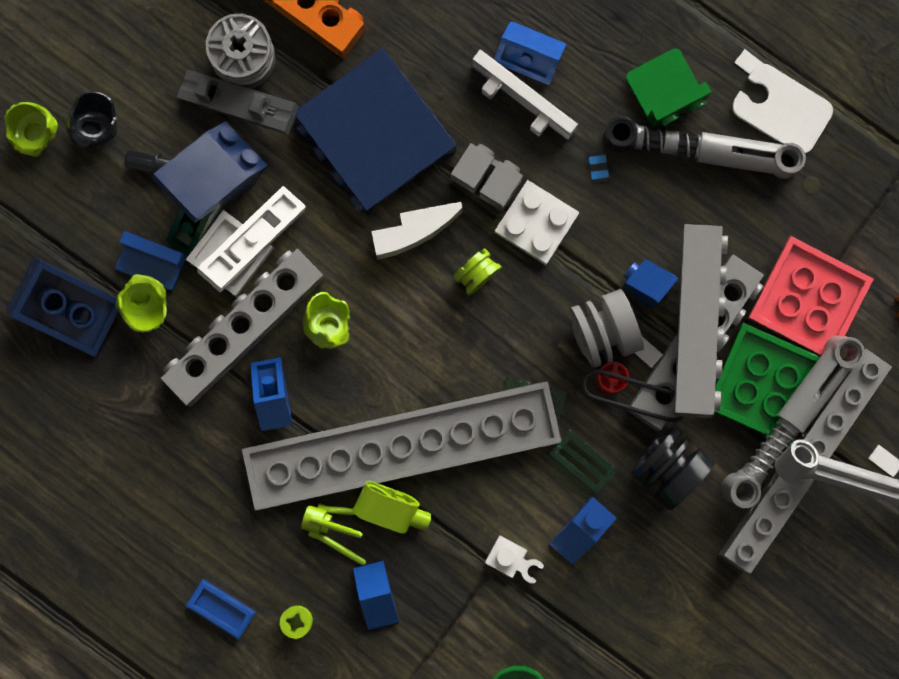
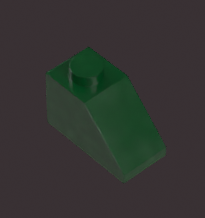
(187, 234)

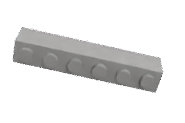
(698, 321)

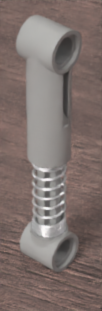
(795, 417)

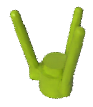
(318, 520)

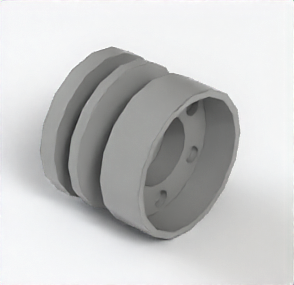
(246, 68)
(606, 328)

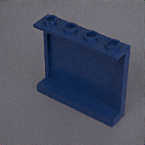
(373, 131)

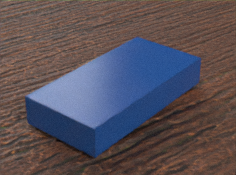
(220, 609)

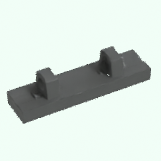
(238, 102)

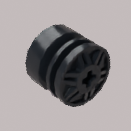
(672, 467)

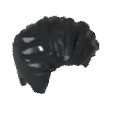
(92, 120)

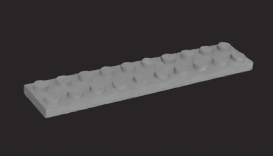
(401, 445)

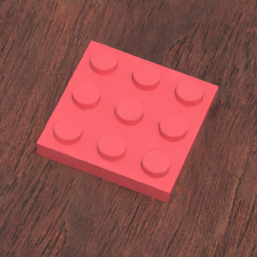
(809, 297)

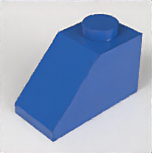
(648, 282)
(270, 394)
(582, 530)

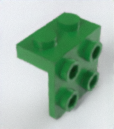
(667, 88)

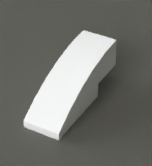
(416, 229)

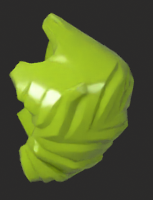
(29, 128)
(142, 303)
(326, 321)

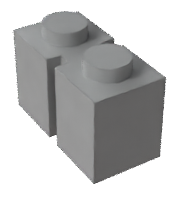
(474, 167)

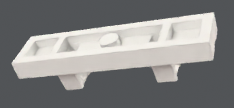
(546, 113)
(251, 239)

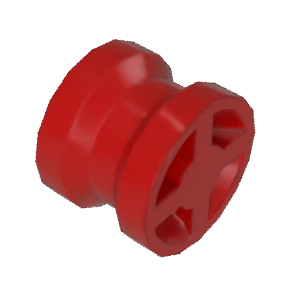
(614, 386)

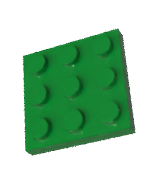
(760, 378)

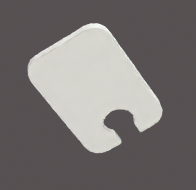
(790, 111)

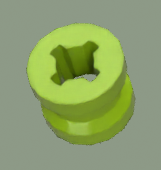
(302, 620)

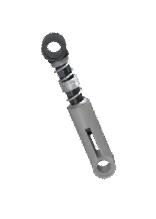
(708, 148)

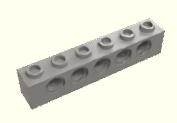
(746, 282)
(191, 388)

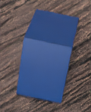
(375, 595)

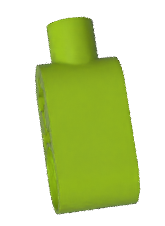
(390, 508)

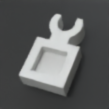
(509, 558)

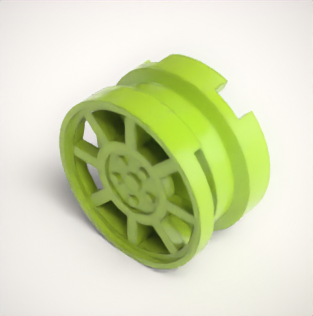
(477, 271)

